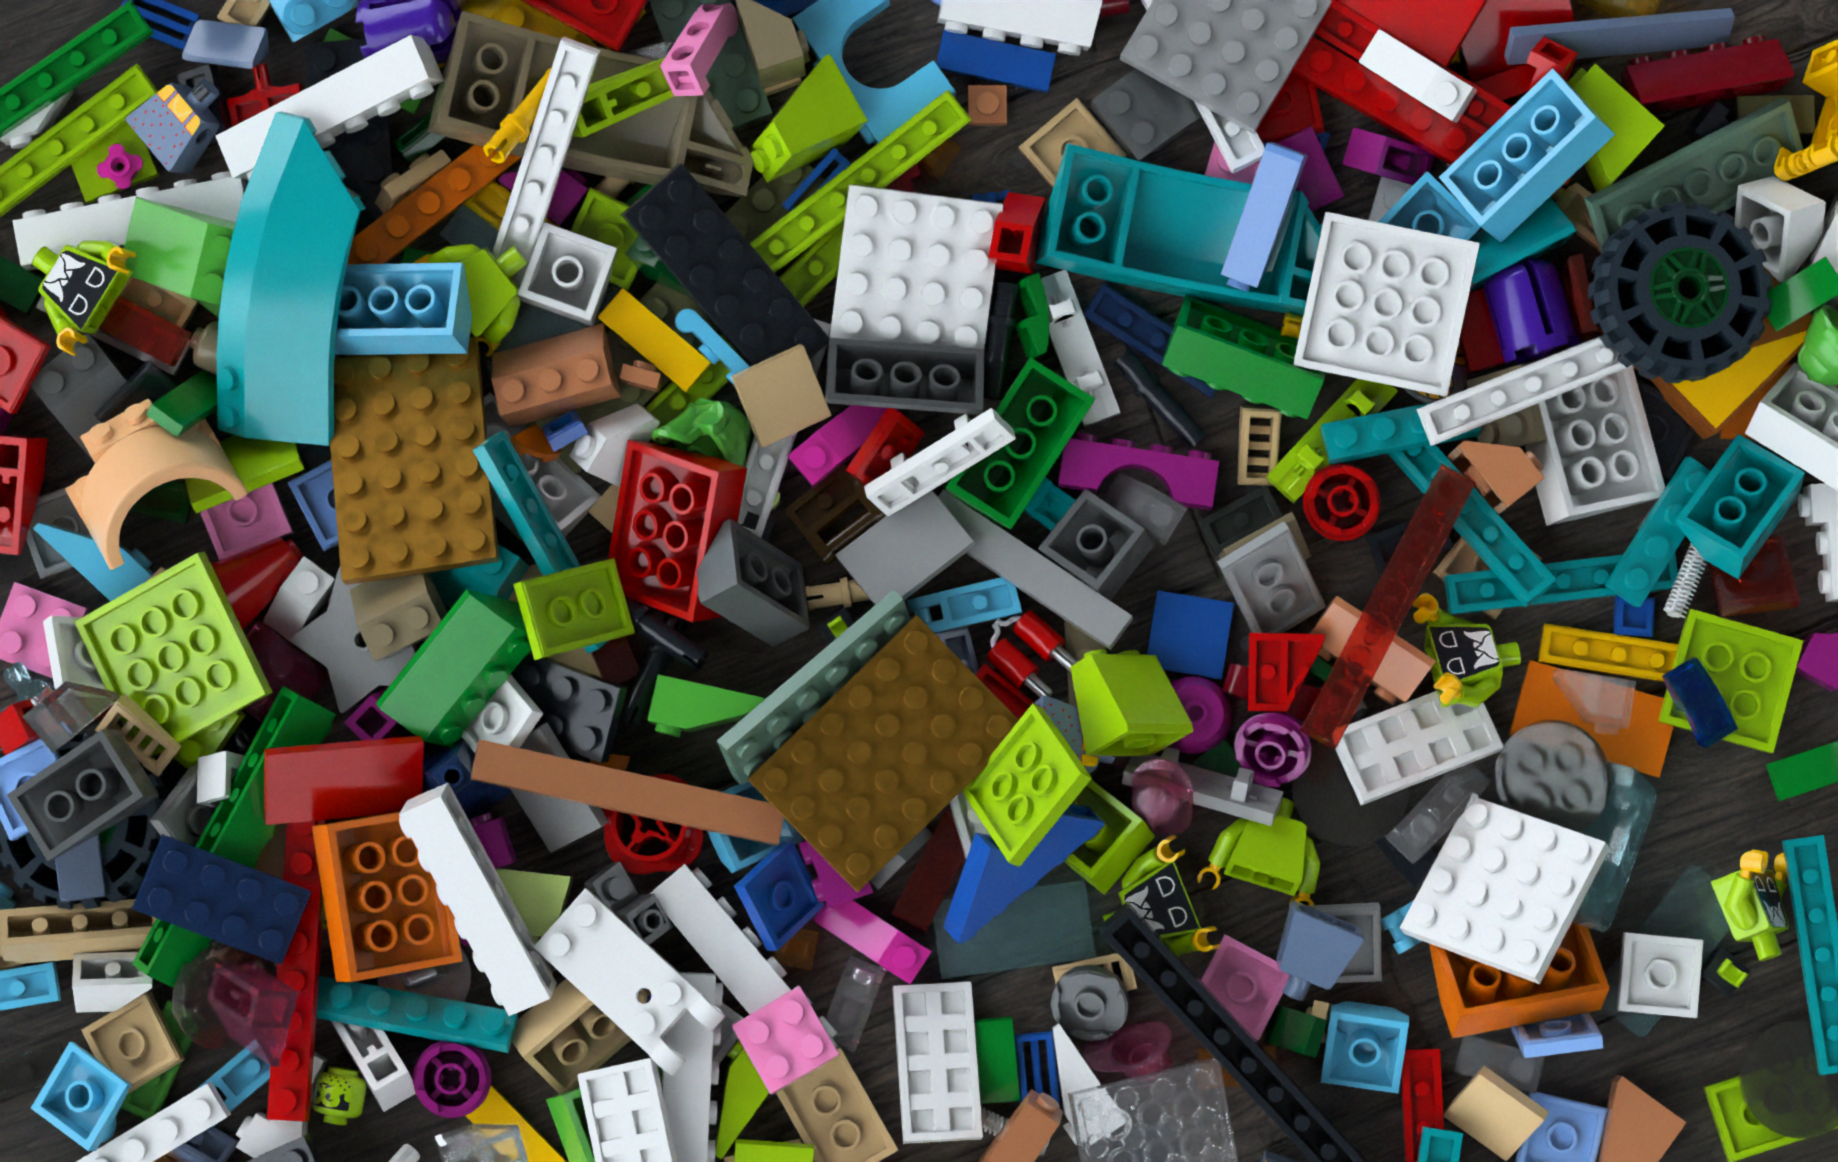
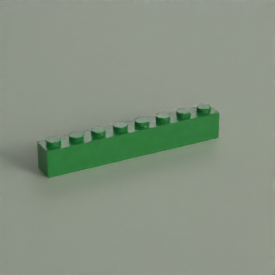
(237, 824)

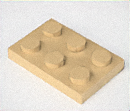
(837, 1115)

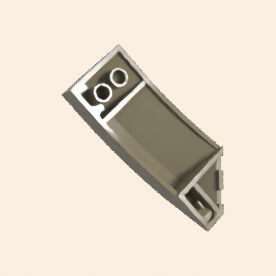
(500, 63)

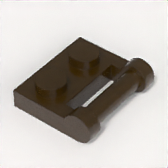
(826, 505)

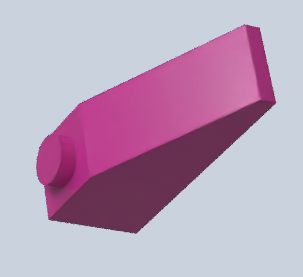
(835, 442)
(874, 938)

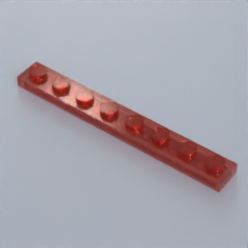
(1387, 607)

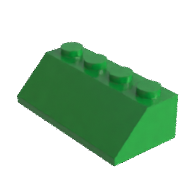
(1241, 357)
(1044, 417)
(458, 668)

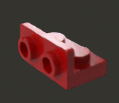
(888, 439)

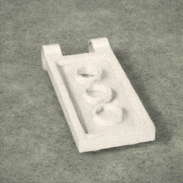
(611, 969)

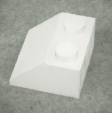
(1783, 223)
(568, 274)

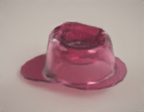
(1163, 796)
(1132, 1050)

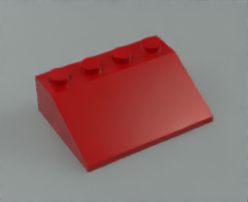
(667, 521)

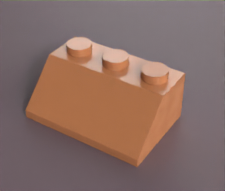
(554, 376)
(1499, 471)
(1401, 666)

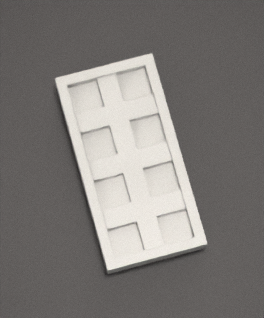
(1414, 745)
(937, 1062)
(627, 1113)

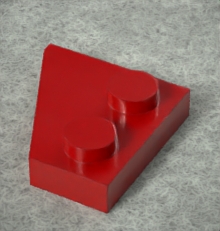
(1279, 668)

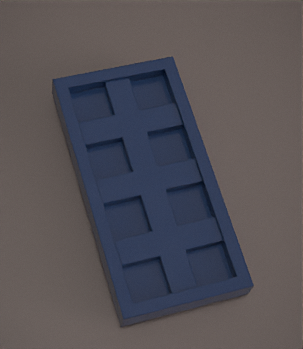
(221, 899)

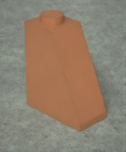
(1636, 1125)
(1026, 1130)

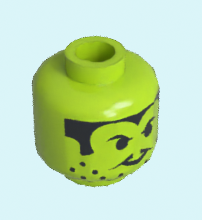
(339, 1095)

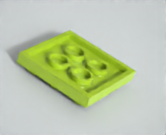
(1749, 669)
(1026, 785)

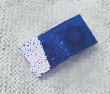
(1700, 701)

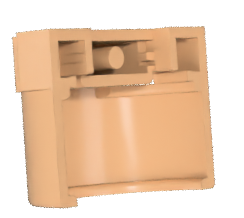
(133, 458)

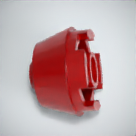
(1341, 502)

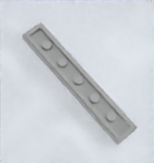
(1039, 576)

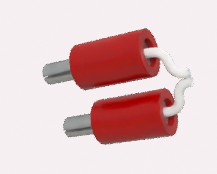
(1015, 664)

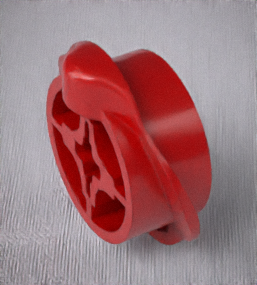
(682, 850)

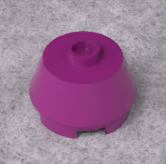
(1207, 710)
(1273, 748)
(451, 1079)

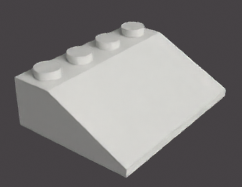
(1596, 450)

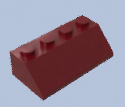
(1708, 76)

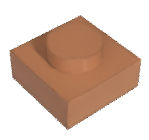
(987, 105)
(641, 376)

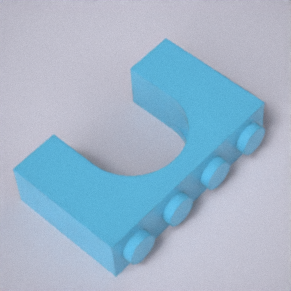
(826, 30)

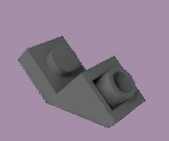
(637, 910)

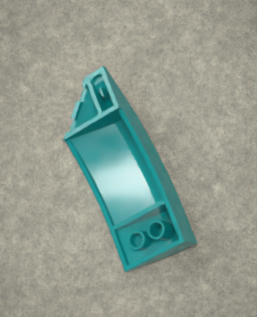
(1168, 232)
(285, 291)

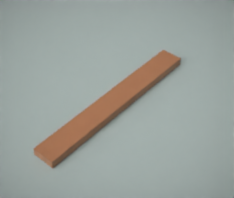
(626, 792)

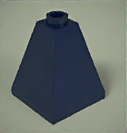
(472, 795)

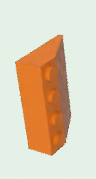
(380, 901)
(1489, 999)

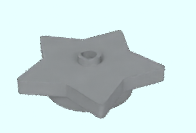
(339, 646)

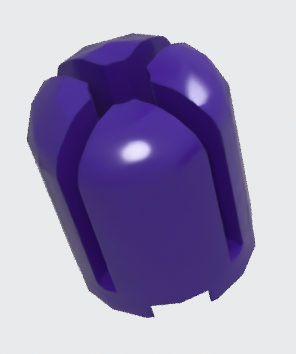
(394, 20)
(1529, 310)

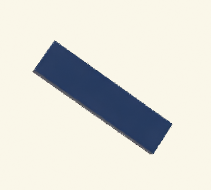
(1136, 329)

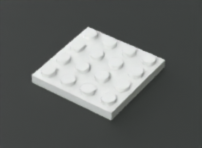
(914, 268)
(1386, 304)
(1505, 889)

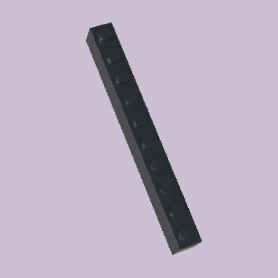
(1226, 1038)

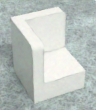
(215, 777)

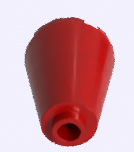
(255, 576)

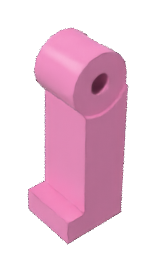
(698, 47)

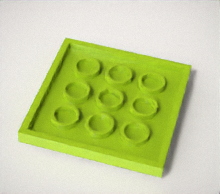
(175, 651)

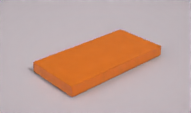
(1639, 746)

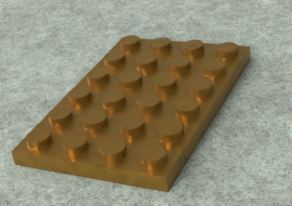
(407, 465)
(885, 754)

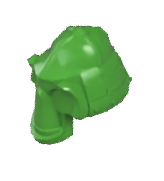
(1820, 349)
(709, 430)

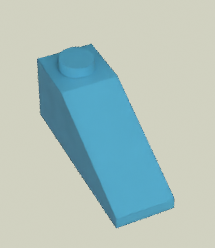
(86, 557)

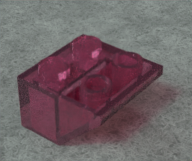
(282, 667)
(253, 1008)

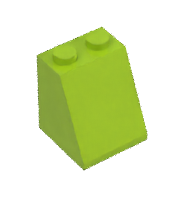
(1625, 116)
(809, 124)
(1126, 704)

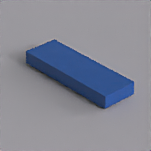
(995, 61)

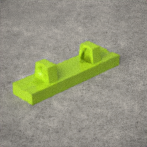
(1309, 454)

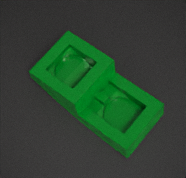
(1802, 293)
(1035, 328)
(1804, 771)
(996, 1060)

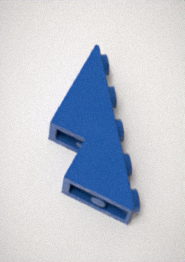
(992, 883)

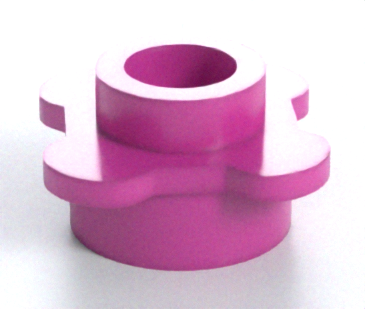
(124, 177)

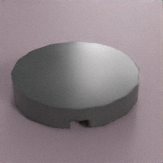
(1090, 1002)

